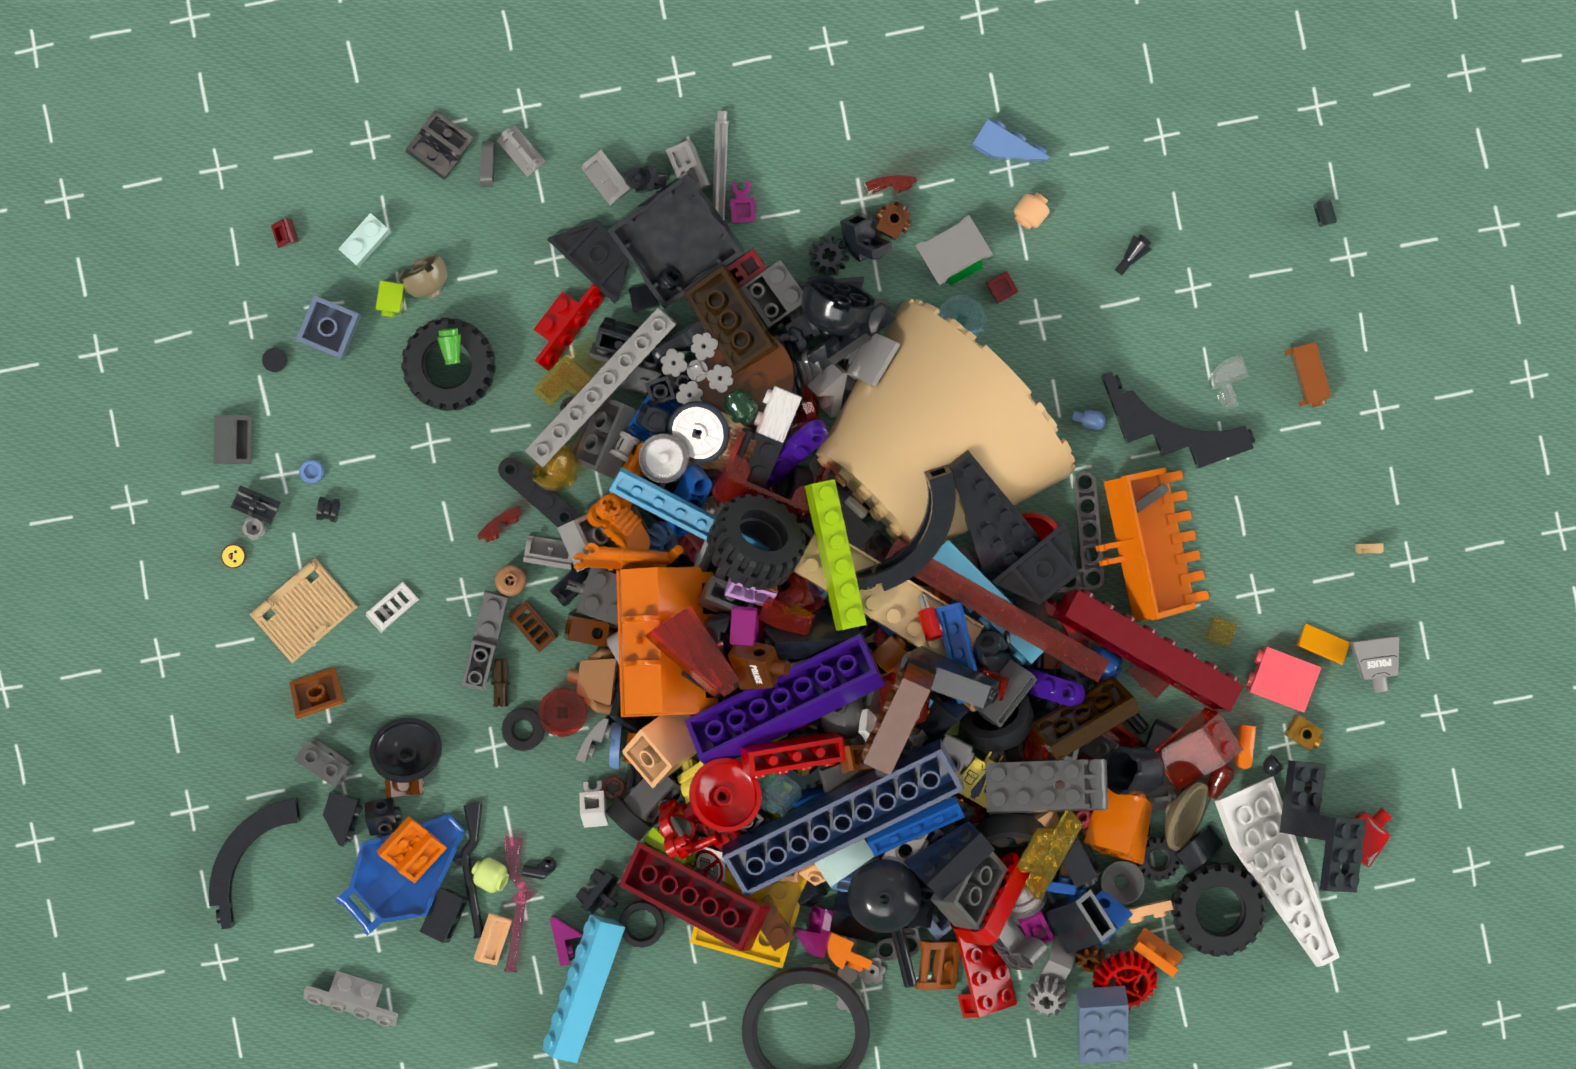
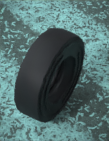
(508, 729)

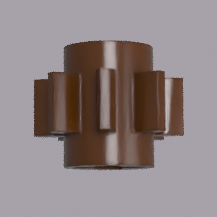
(1089, 958)

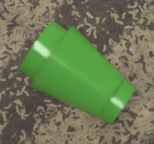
(449, 342)

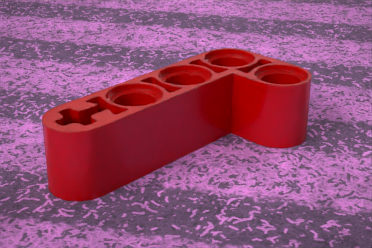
(1000, 906)

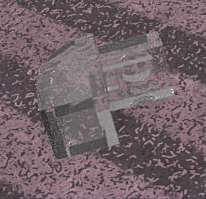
(1223, 375)

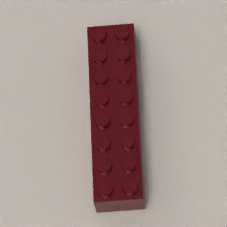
(1148, 651)

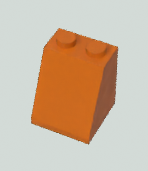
(1121, 828)

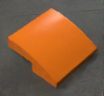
(411, 849)

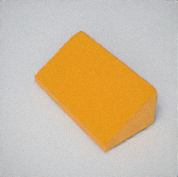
(1323, 644)

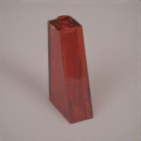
(694, 650)

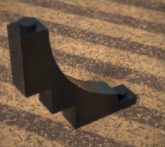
(1138, 421)

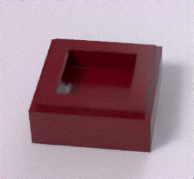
(1002, 287)

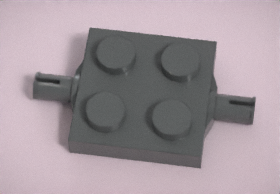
(598, 595)

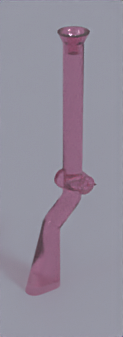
(513, 852)

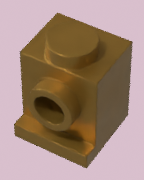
(1295, 731)

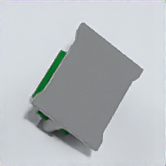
(955, 252)

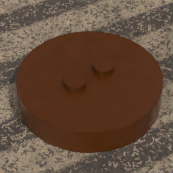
(758, 378)

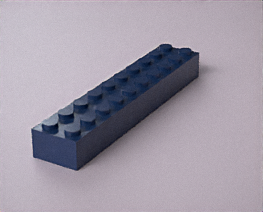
(842, 818)

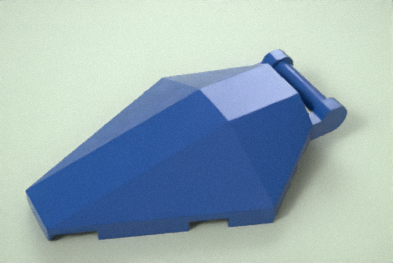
(387, 891)

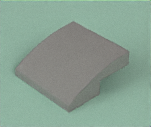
(873, 359)

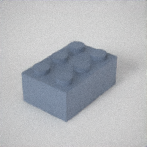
(1102, 1024)

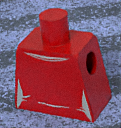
(1375, 835)

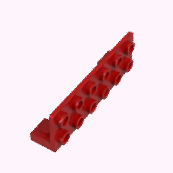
(987, 980)

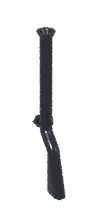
(473, 818)

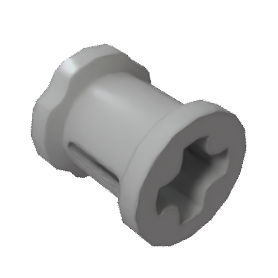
(624, 446)

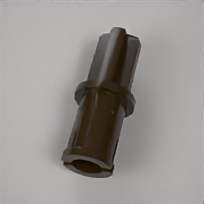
(500, 683)

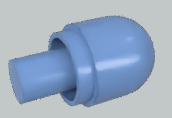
(1090, 419)

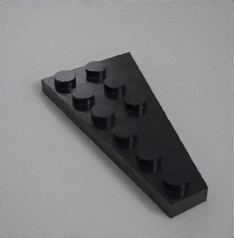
(993, 522)

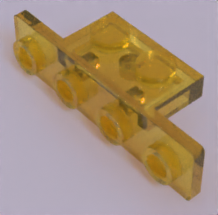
(1047, 853)

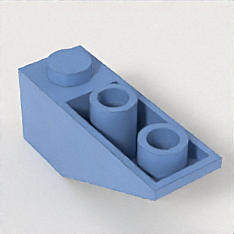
(1003, 145)

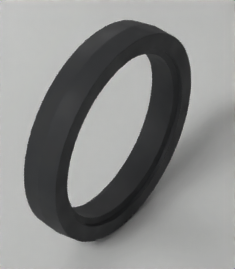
(805, 975)

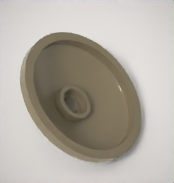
(1185, 815)

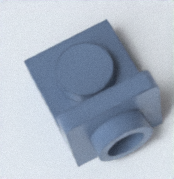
(940, 926)

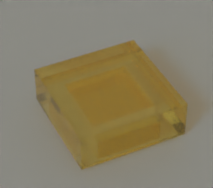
(1221, 631)

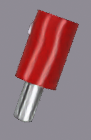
(929, 621)

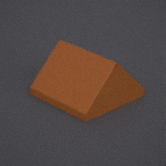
(316, 692)

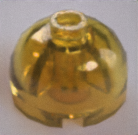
(558, 471)

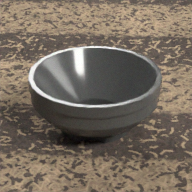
(1135, 882)

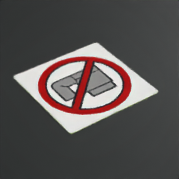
(710, 861)

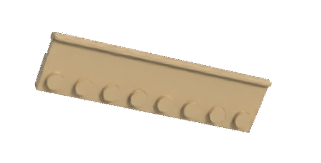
(894, 608)

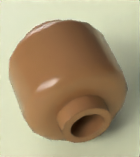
(519, 579)

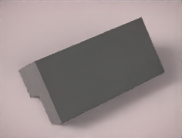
(1018, 686)

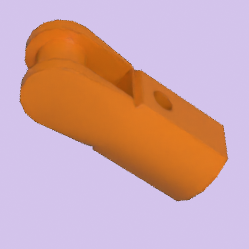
(1246, 738)

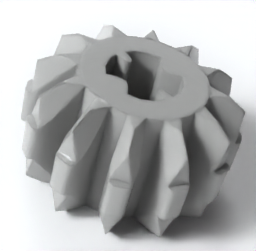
(1047, 996)

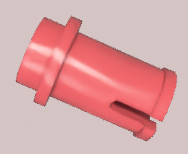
(1084, 817)

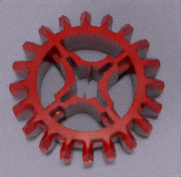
(1126, 970)

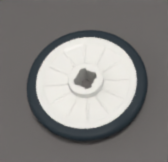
(710, 421)

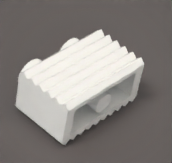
(778, 413)

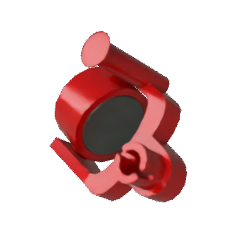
(680, 833)

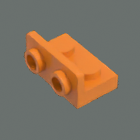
(1157, 951)

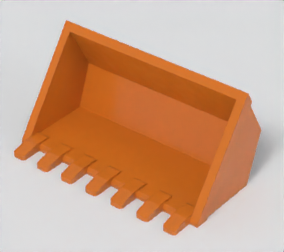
(1152, 546)

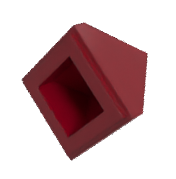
(284, 233)

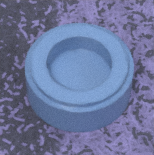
(311, 471)

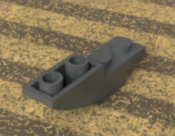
(485, 640)

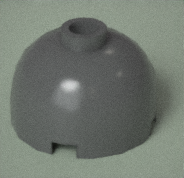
(844, 720)

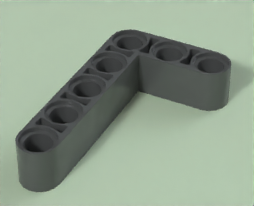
(1083, 541)

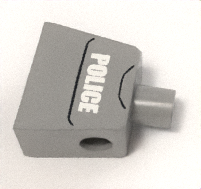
(1377, 660)

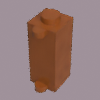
(1310, 374)

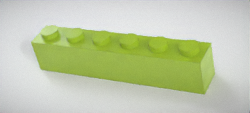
(835, 555)

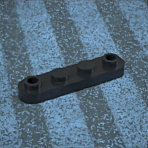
(543, 500)

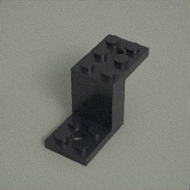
(1341, 834)

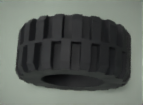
(455, 397)
(742, 560)
(1241, 932)

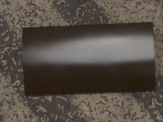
(730, 319)
(1075, 726)

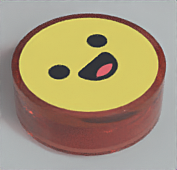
(233, 556)

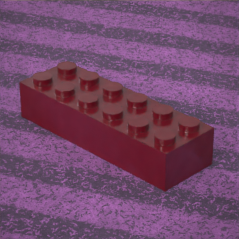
(695, 896)

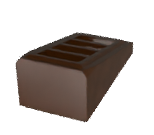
(545, 627)

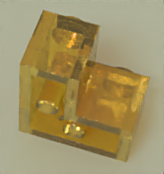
(564, 375)

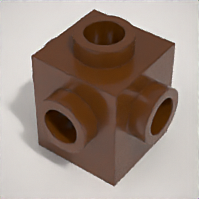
(891, 229)

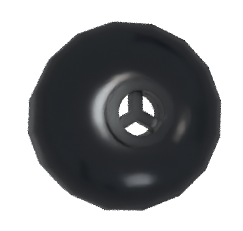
(1134, 770)

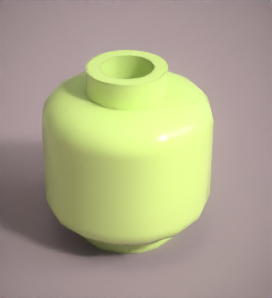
(490, 875)

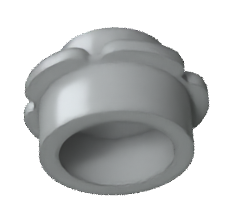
(253, 534)

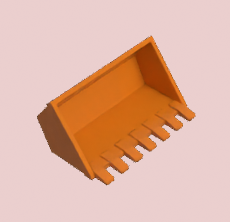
(648, 677)

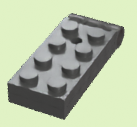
(1032, 786)

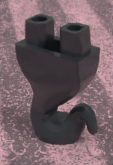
(680, 341)
(990, 650)

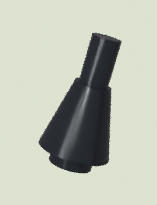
(1137, 249)

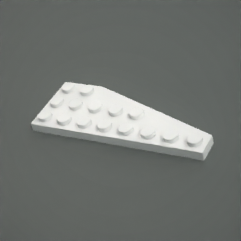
(1277, 864)

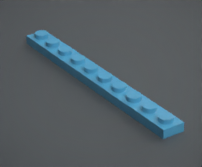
(673, 508)

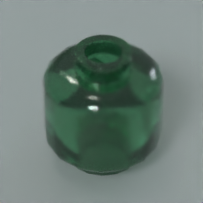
(740, 406)

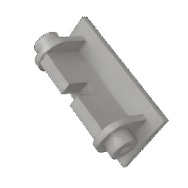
(520, 150)

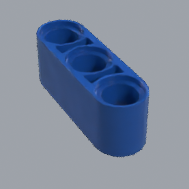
(694, 488)

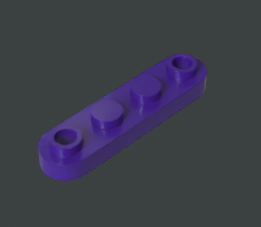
(797, 449)
(1056, 688)

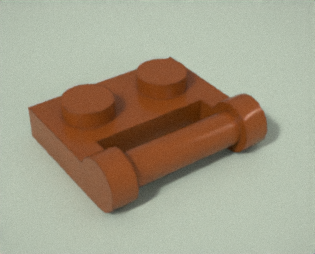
(944, 964)

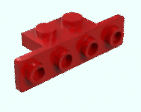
(564, 322)

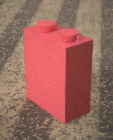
(1283, 678)

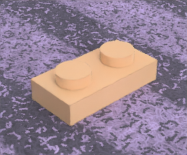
(1157, 908)

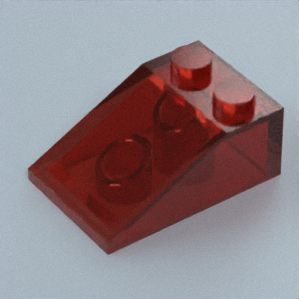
(1198, 748)

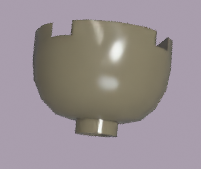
(425, 277)

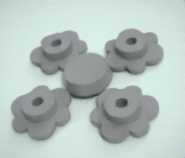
(697, 369)
(850, 974)

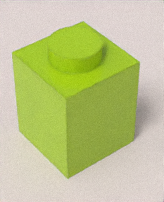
(390, 299)

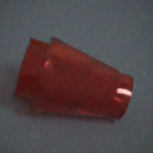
(1219, 781)

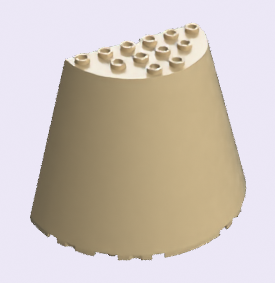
(930, 409)

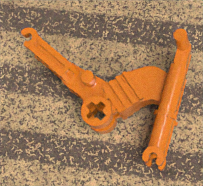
(625, 530)

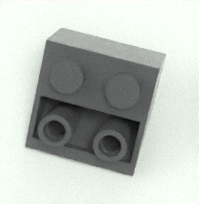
(774, 293)

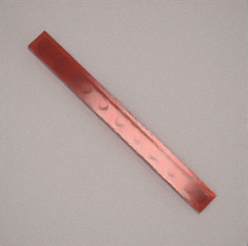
(1009, 616)

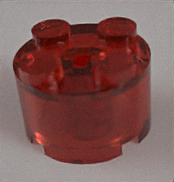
(549, 713)

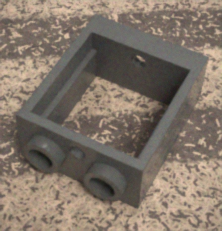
(316, 759)

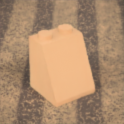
(660, 748)

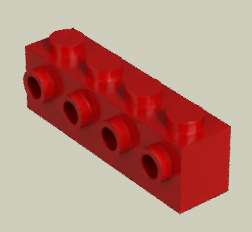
(792, 754)

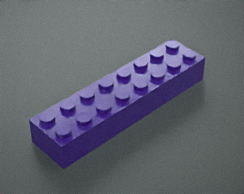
(796, 699)

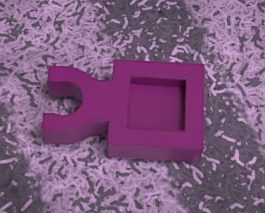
(742, 207)

